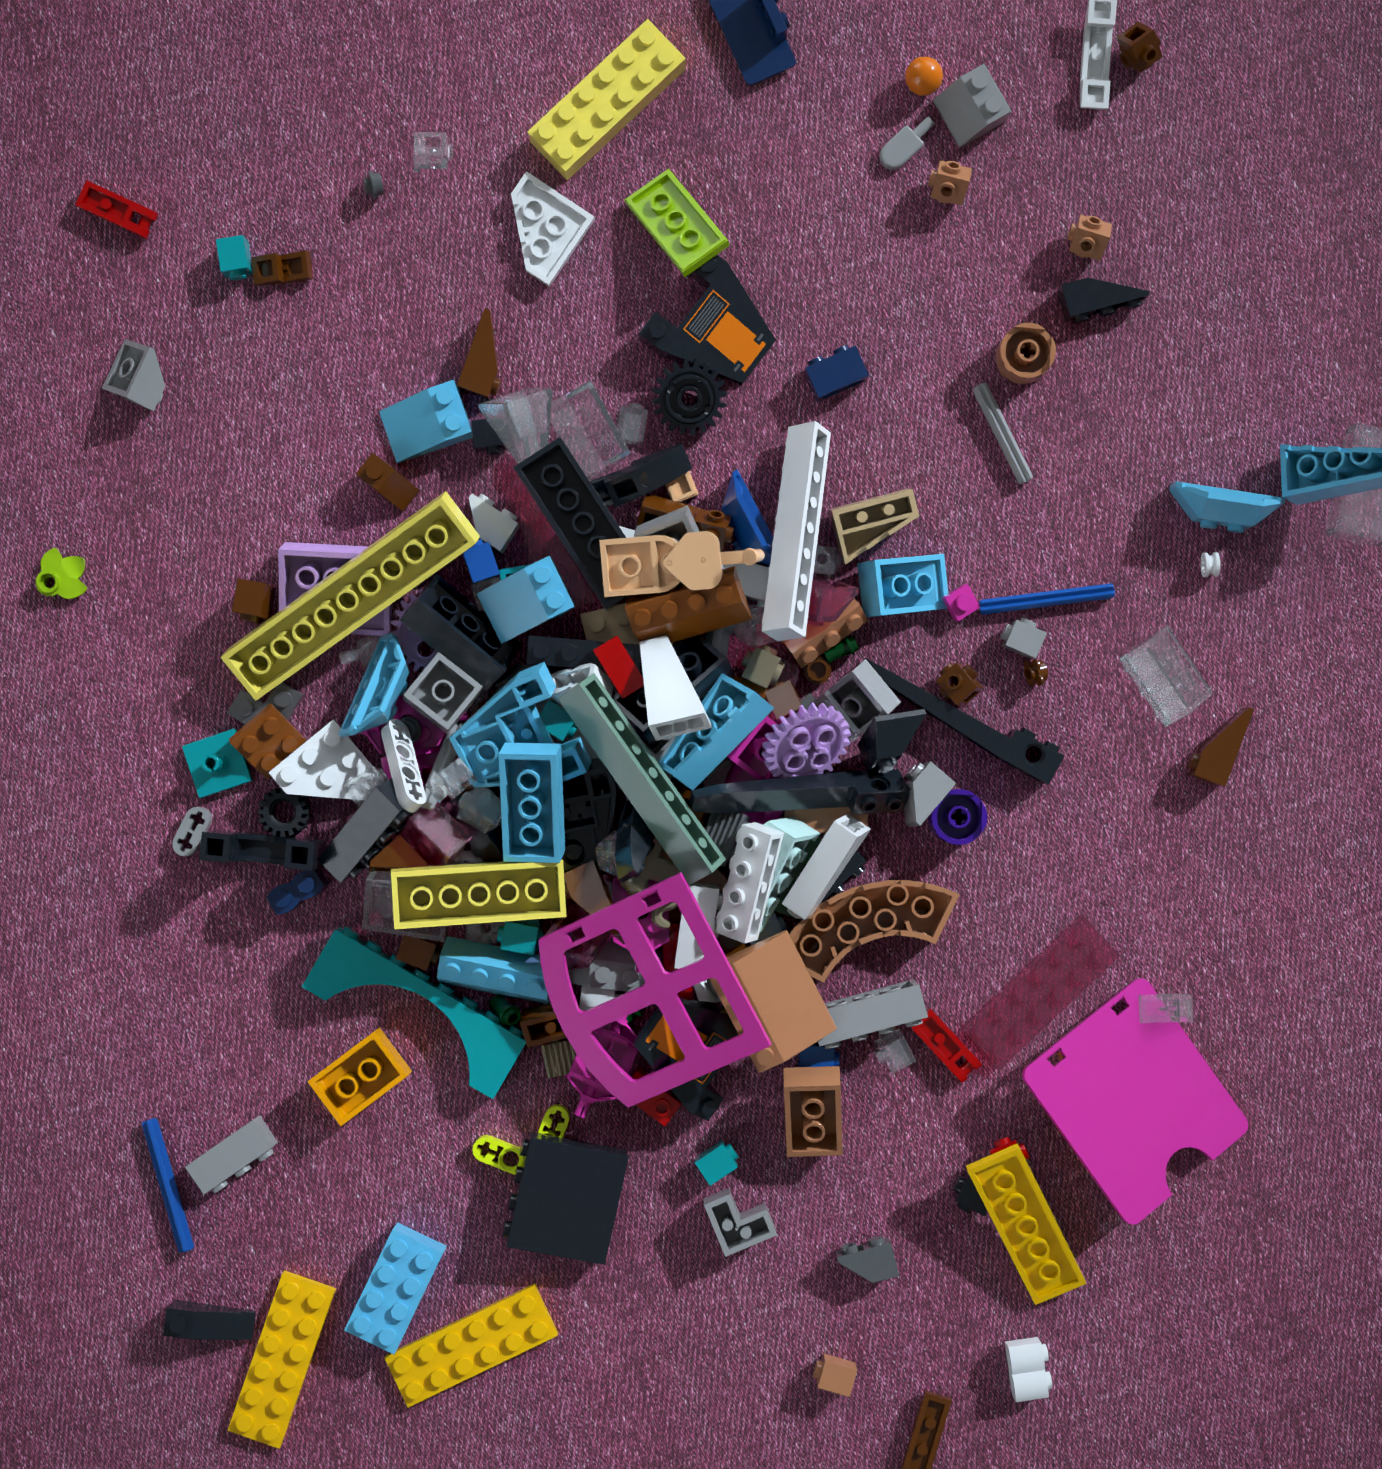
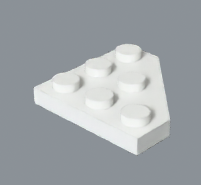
(547, 227)
(321, 765)

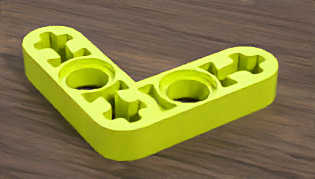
(495, 1142)

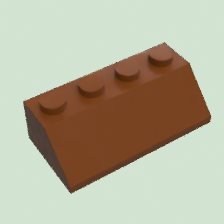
(688, 612)

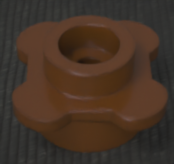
(1035, 672)

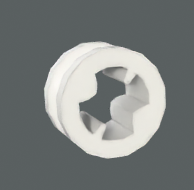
(1210, 564)

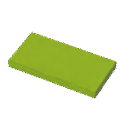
(677, 222)

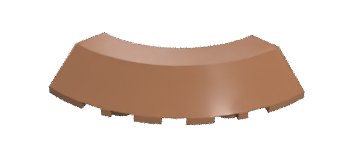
(867, 915)

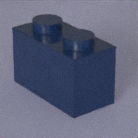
(836, 372)

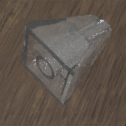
(521, 420)

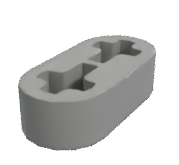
(186, 828)

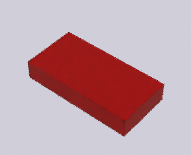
(619, 666)

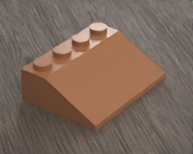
(781, 998)

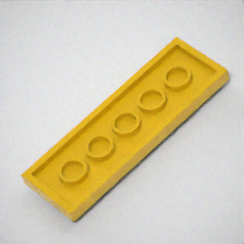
(1026, 1224)
(471, 1345)
(281, 1359)

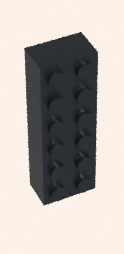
(571, 510)

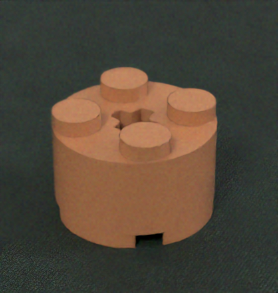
(1037, 345)

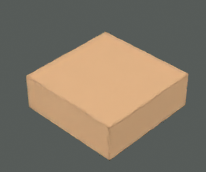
(682, 488)

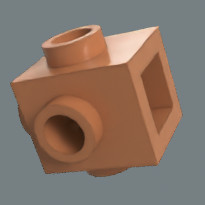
(950, 182)
(1089, 237)

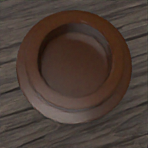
(817, 671)

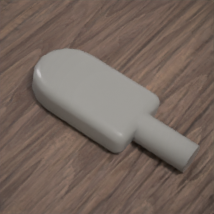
(904, 145)

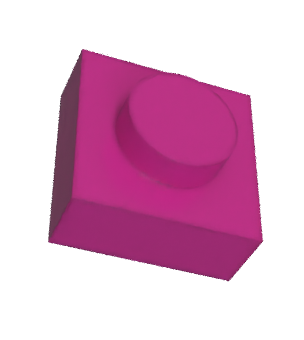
(960, 602)

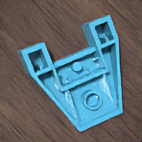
(513, 719)

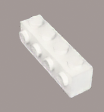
(749, 882)

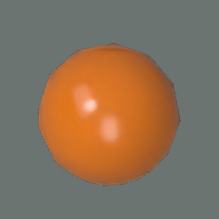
(924, 76)

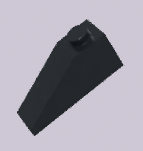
(208, 1322)

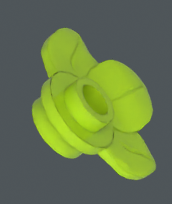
(65, 574)

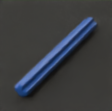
(1046, 599)
(167, 1185)

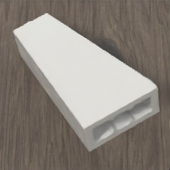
(669, 695)
(825, 866)

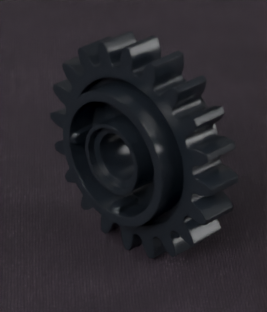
(692, 414)

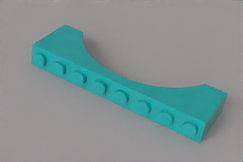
(354, 963)

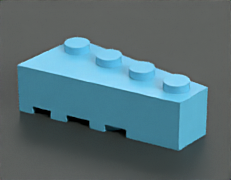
(1328, 472)
(733, 715)

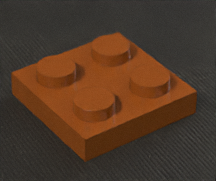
(267, 740)

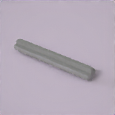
(1002, 433)
(445, 758)

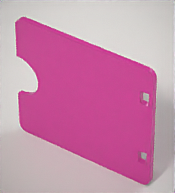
(1132, 1100)

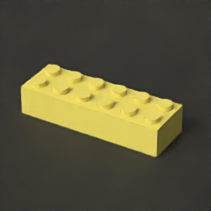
(607, 99)
(477, 893)

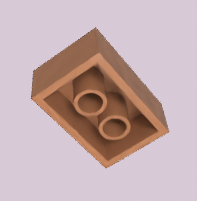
(813, 1111)

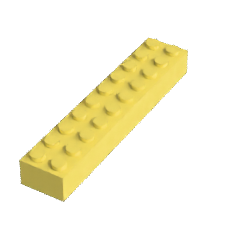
(351, 596)

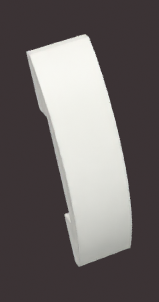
(1097, 54)

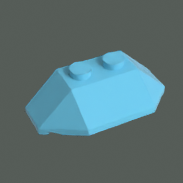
(1223, 506)
(379, 688)

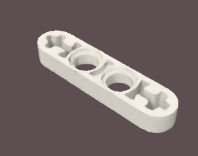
(408, 790)

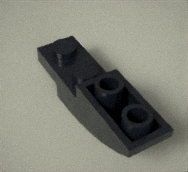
(642, 476)
(633, 843)

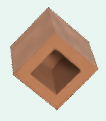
(835, 1374)

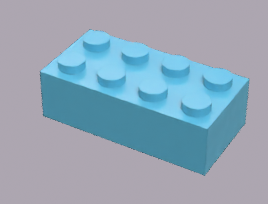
(532, 802)
(395, 1288)

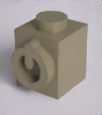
(762, 666)

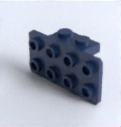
(755, 37)

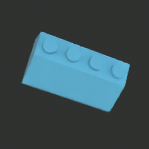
(492, 970)

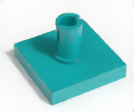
(216, 764)

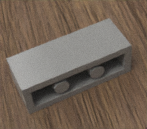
(232, 1156)

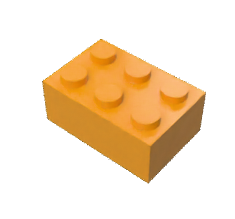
(360, 1076)

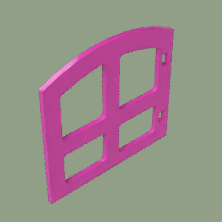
(659, 989)

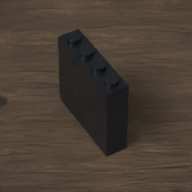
(565, 1198)

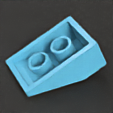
(426, 422)
(902, 585)
(526, 599)

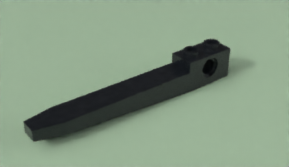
(1008, 749)
(853, 789)

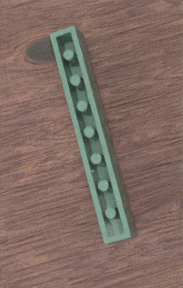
(642, 779)

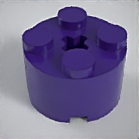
(969, 827)

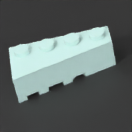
(791, 853)

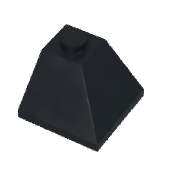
(888, 738)

